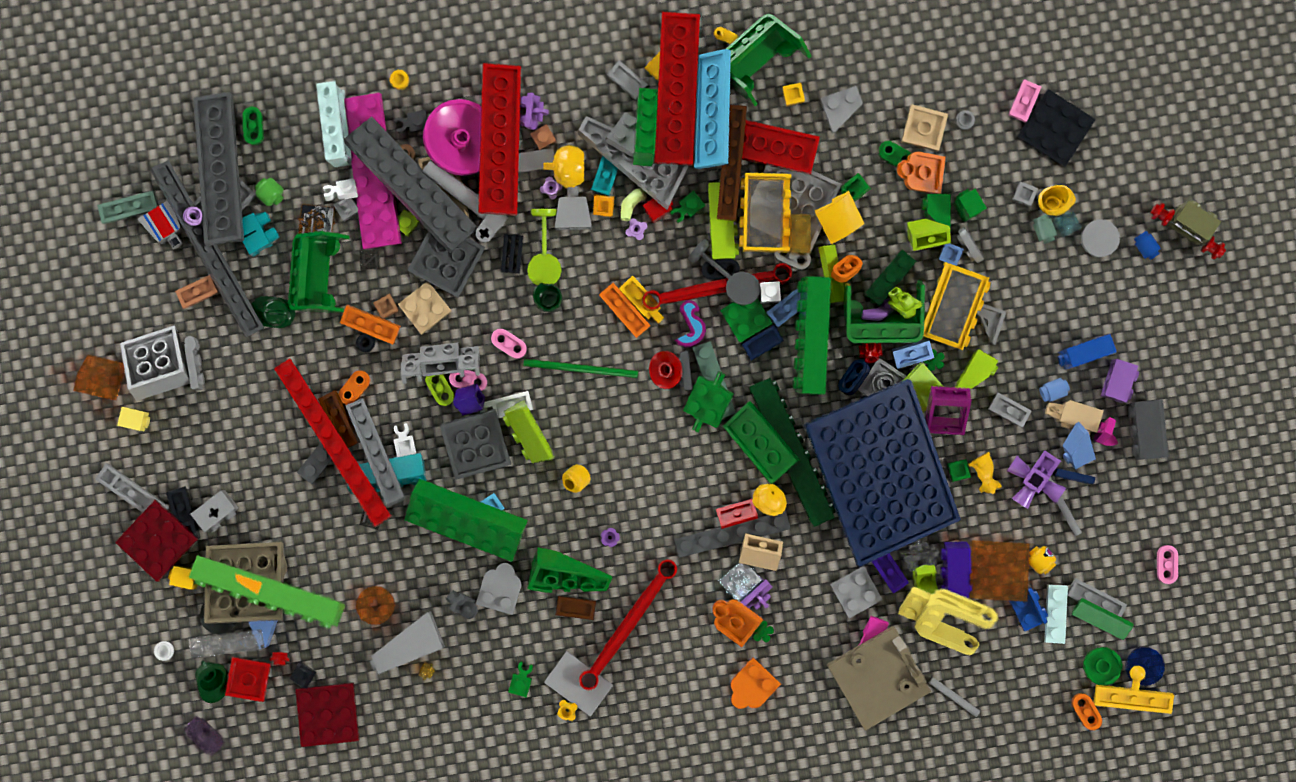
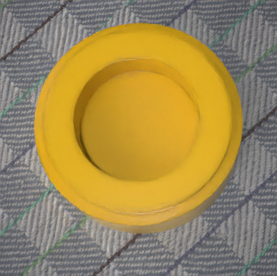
(399, 79)

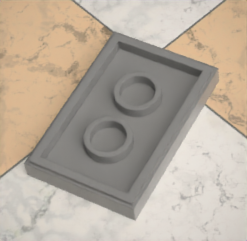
(565, 681)

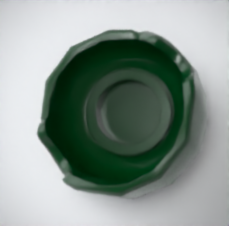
(547, 297)

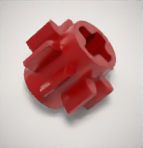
(870, 352)

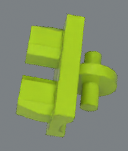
(903, 303)

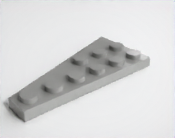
(658, 181)

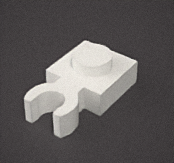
(343, 190)
(404, 444)

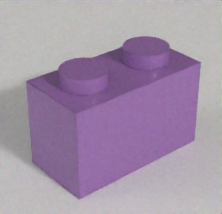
(1120, 381)

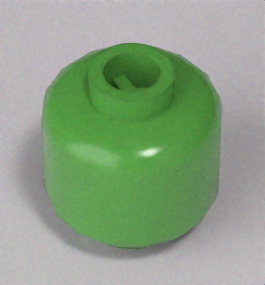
(269, 192)

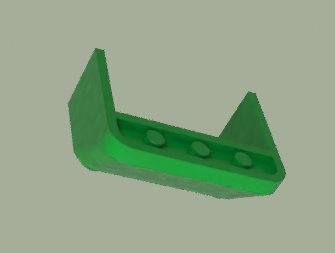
(757, 47)
(311, 271)
(890, 330)

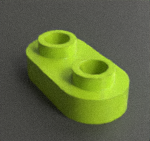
(439, 389)

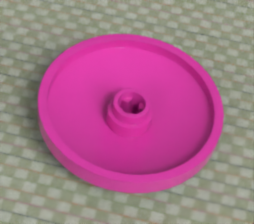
(453, 136)

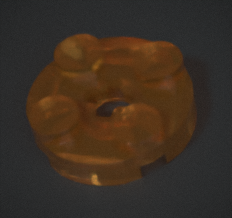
(364, 608)

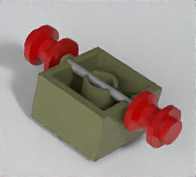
(1193, 224)

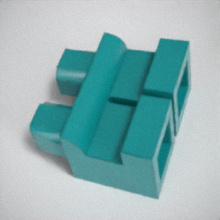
(255, 236)

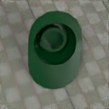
(273, 311)
(211, 681)

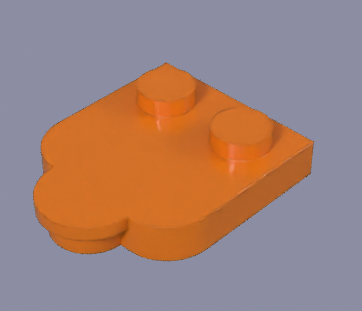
(922, 172)
(735, 620)
(752, 685)

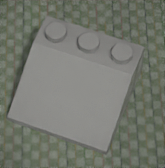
(154, 363)

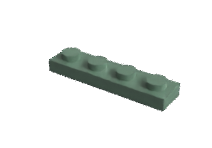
(709, 368)

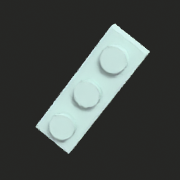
(1057, 610)

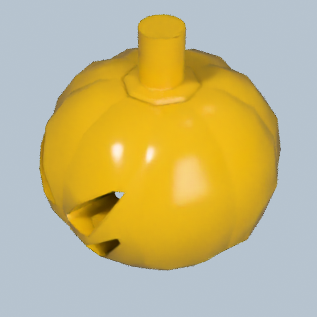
(567, 166)

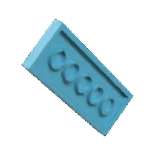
(712, 109)

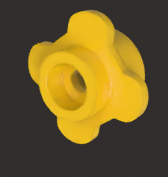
(563, 714)

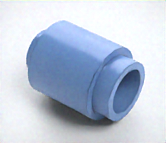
(1054, 390)

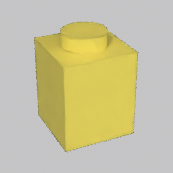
(133, 419)

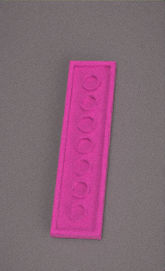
(375, 201)

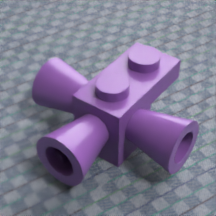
(1036, 479)

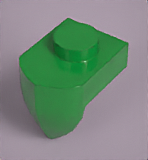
(856, 186)

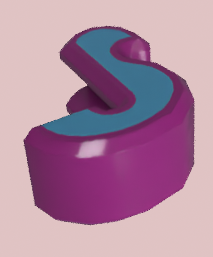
(694, 323)

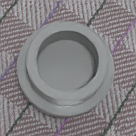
(965, 120)

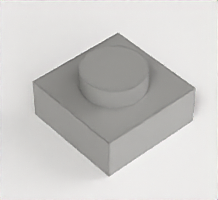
(1025, 194)

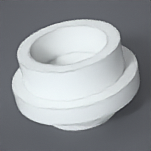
(164, 650)

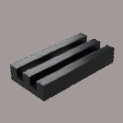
(504, 254)

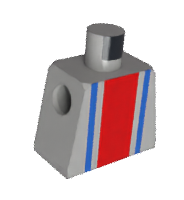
(163, 225)

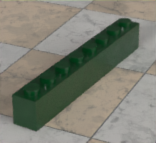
(801, 474)

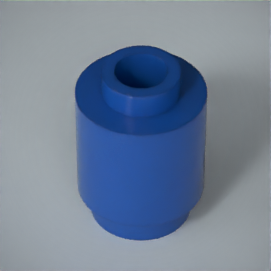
(1147, 245)

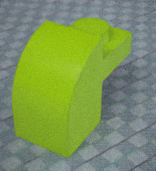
(925, 578)

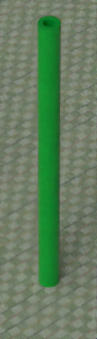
(580, 368)

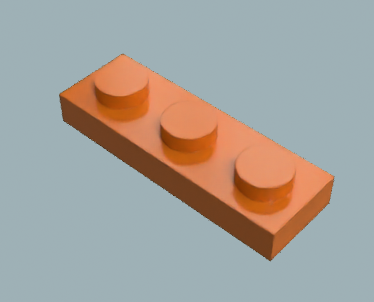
(624, 310)
(370, 324)

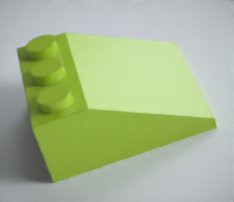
(527, 433)

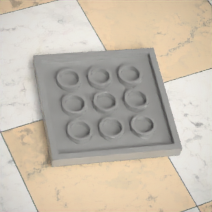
(808, 195)

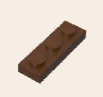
(339, 417)

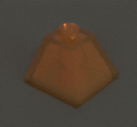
(99, 377)

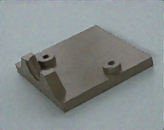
(250, 558)
(878, 681)

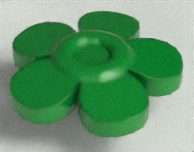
(935, 361)
(762, 632)

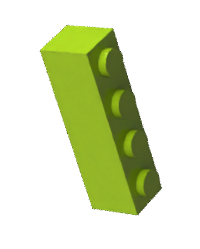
(721, 231)

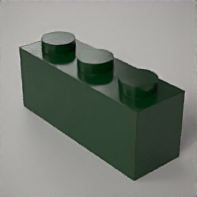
(889, 278)

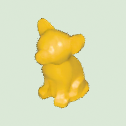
(984, 469)

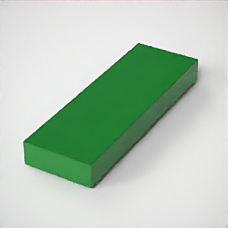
(1102, 618)

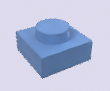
(950, 254)

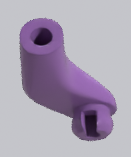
(877, 314)

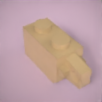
(1072, 412)

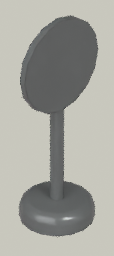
(740, 288)

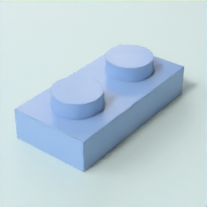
(912, 353)

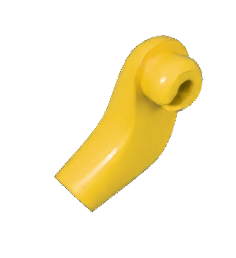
(725, 35)

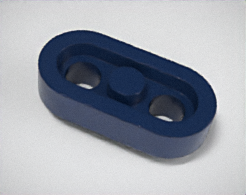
(853, 377)

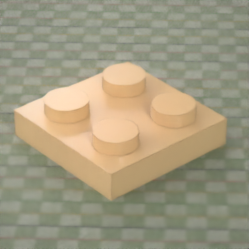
(924, 128)
(424, 307)

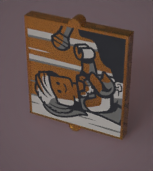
(316, 218)

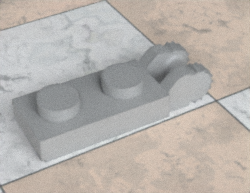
(193, 363)

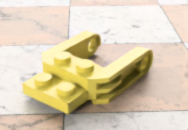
(930, 609)

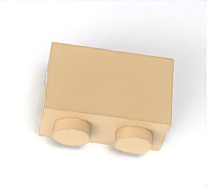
(761, 552)

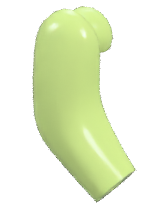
(630, 202)

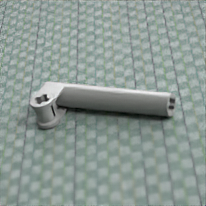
(466, 197)

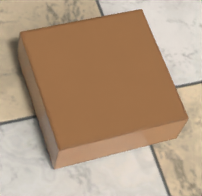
(386, 306)

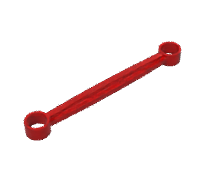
(709, 288)
(627, 624)

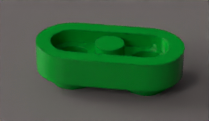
(253, 126)
(895, 156)

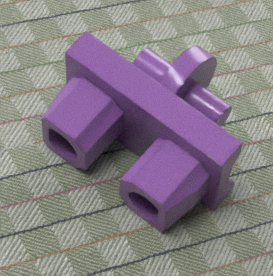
(534, 111)
(760, 594)

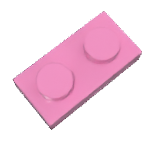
(1024, 101)

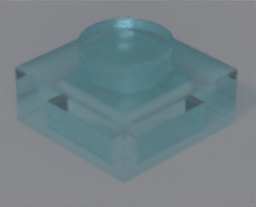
(1068, 224)

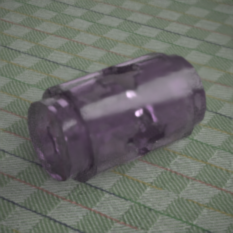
(197, 729)

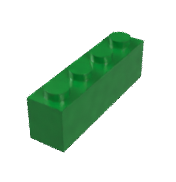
(645, 127)

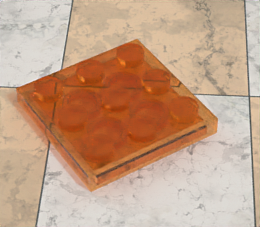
(999, 570)

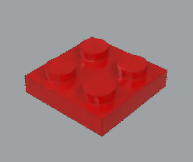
(248, 679)

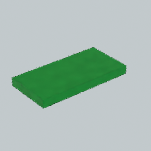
(761, 442)

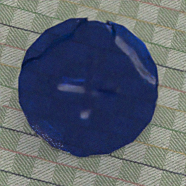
(1150, 661)

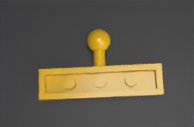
(1133, 697)

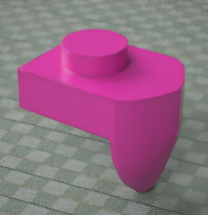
(1105, 433)

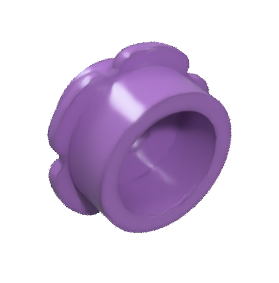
(610, 542)

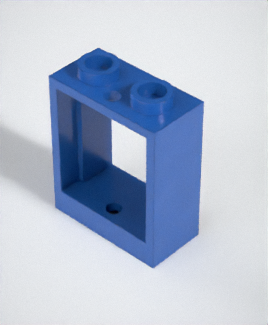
(1086, 352)

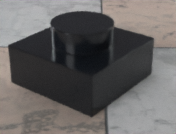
(303, 675)

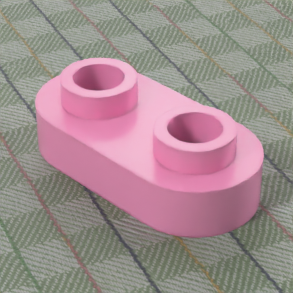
(509, 343)
(468, 379)
(1167, 564)

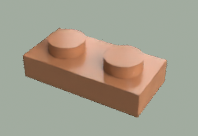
(196, 292)

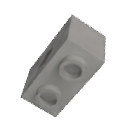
(220, 501)

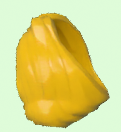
(1056, 200)
(769, 499)

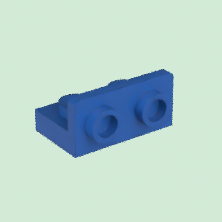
(1030, 613)

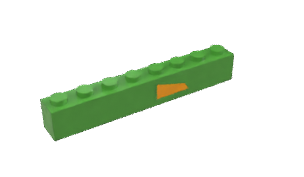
(267, 591)

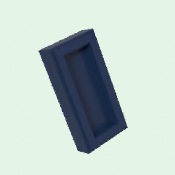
(762, 342)
(1074, 476)

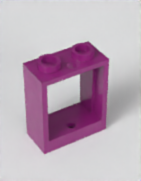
(948, 397)

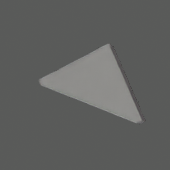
(991, 320)

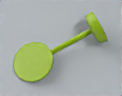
(544, 267)

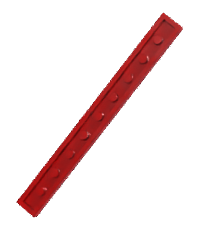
(332, 442)

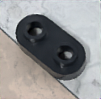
(724, 263)

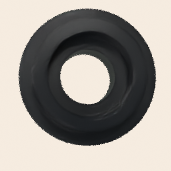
(359, 342)

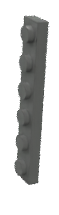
(375, 452)
(734, 534)

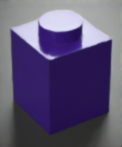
(469, 399)

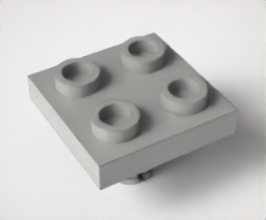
(880, 377)

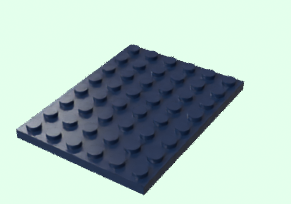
(883, 472)

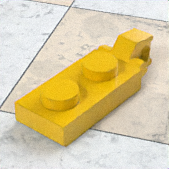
(634, 293)

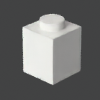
(770, 292)

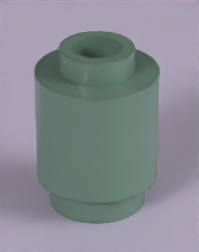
(1044, 229)

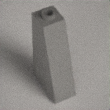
(412, 643)

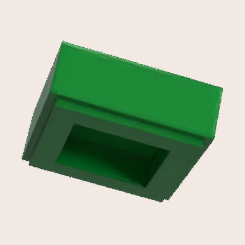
(958, 470)

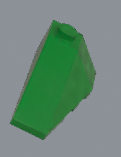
(558, 571)

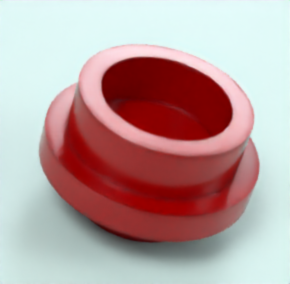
(279, 658)

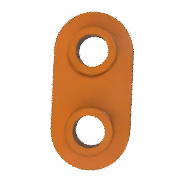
(846, 268)
(355, 388)
(1086, 710)

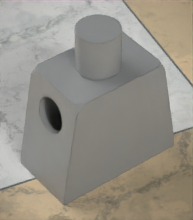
(573, 212)

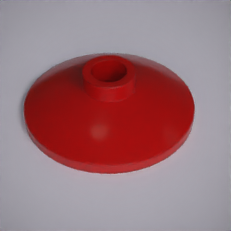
(659, 369)

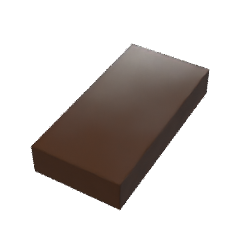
(575, 607)

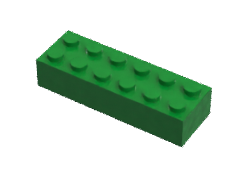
(812, 335)
(465, 520)

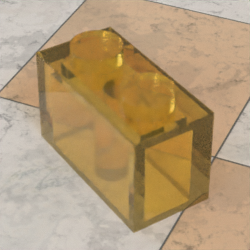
(800, 234)

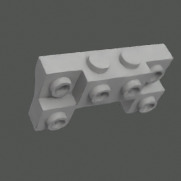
(440, 360)

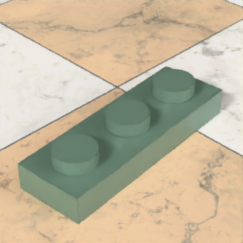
(127, 207)

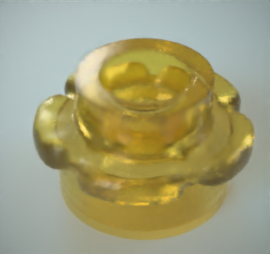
(426, 671)

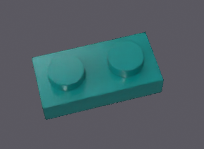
(604, 177)

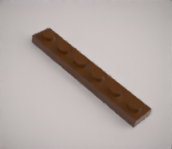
(732, 171)

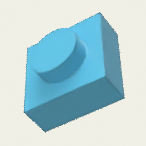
(493, 501)

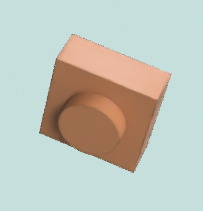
(543, 137)

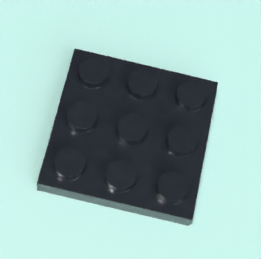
(1056, 128)

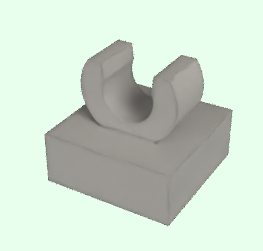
(346, 208)

